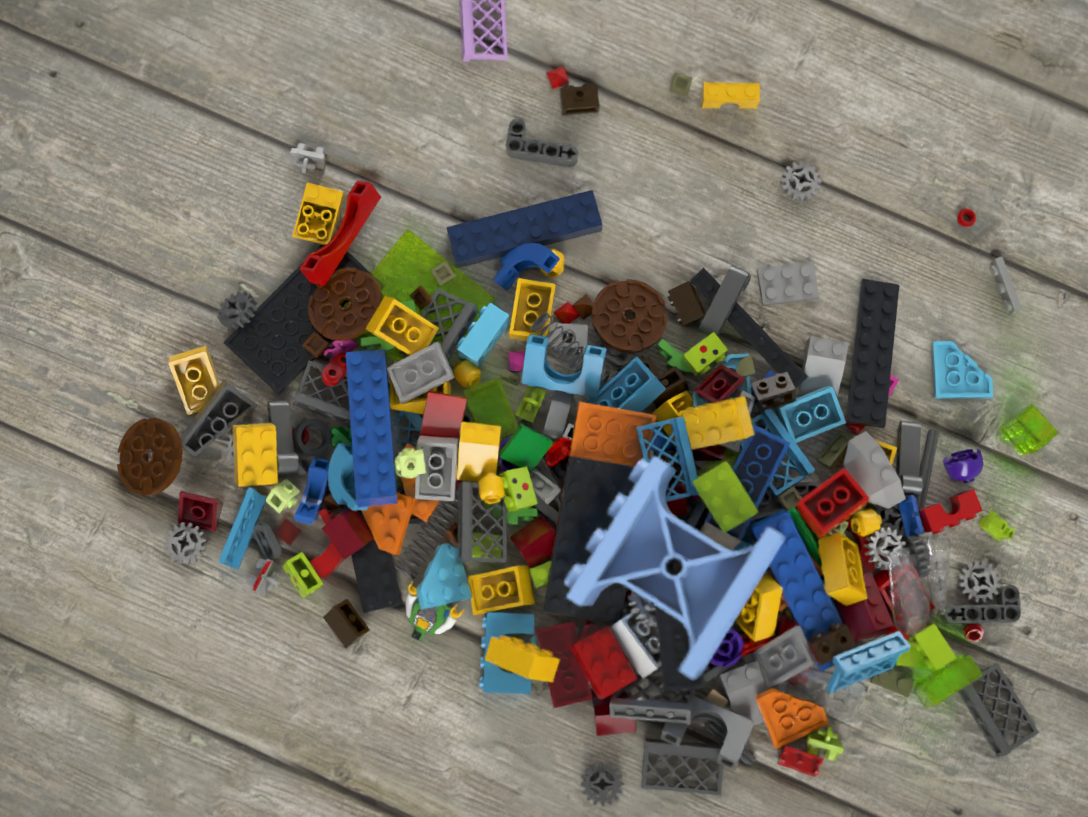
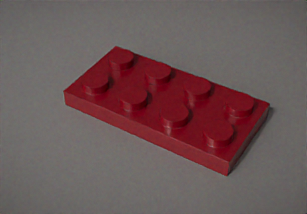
(570, 681)

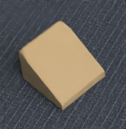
(716, 698)

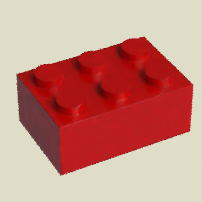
(832, 503)
(603, 663)

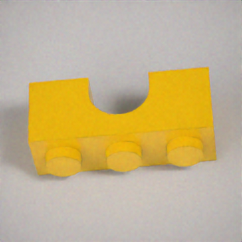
(744, 94)

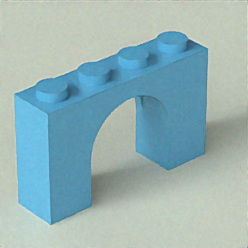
(539, 373)
(494, 678)

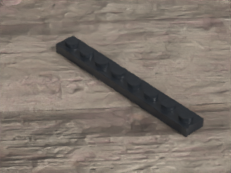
(751, 331)

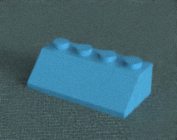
(630, 389)

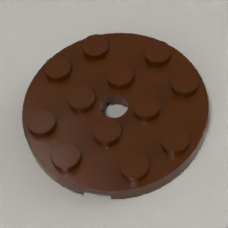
(343, 285)
(632, 297)
(166, 451)

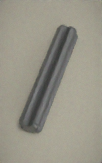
(718, 734)

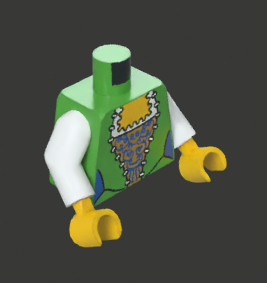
(429, 620)

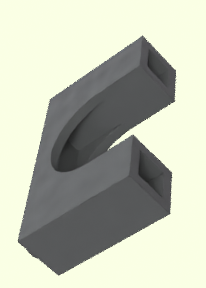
(734, 727)

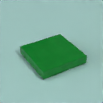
(526, 448)

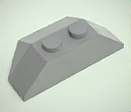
(873, 471)

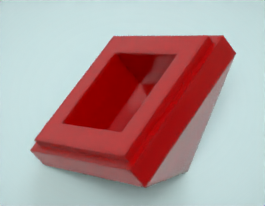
(557, 78)
(566, 314)

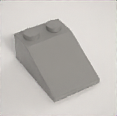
(823, 364)
(440, 468)
(740, 688)

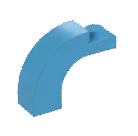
(342, 477)

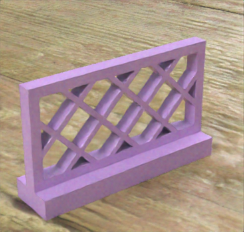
(468, 35)

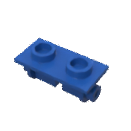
(910, 516)

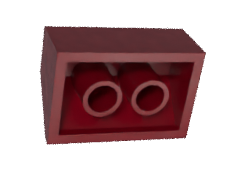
(867, 617)

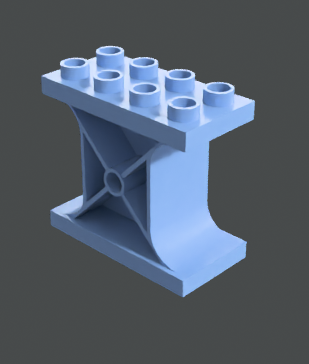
(641, 555)

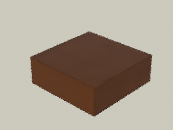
(315, 344)

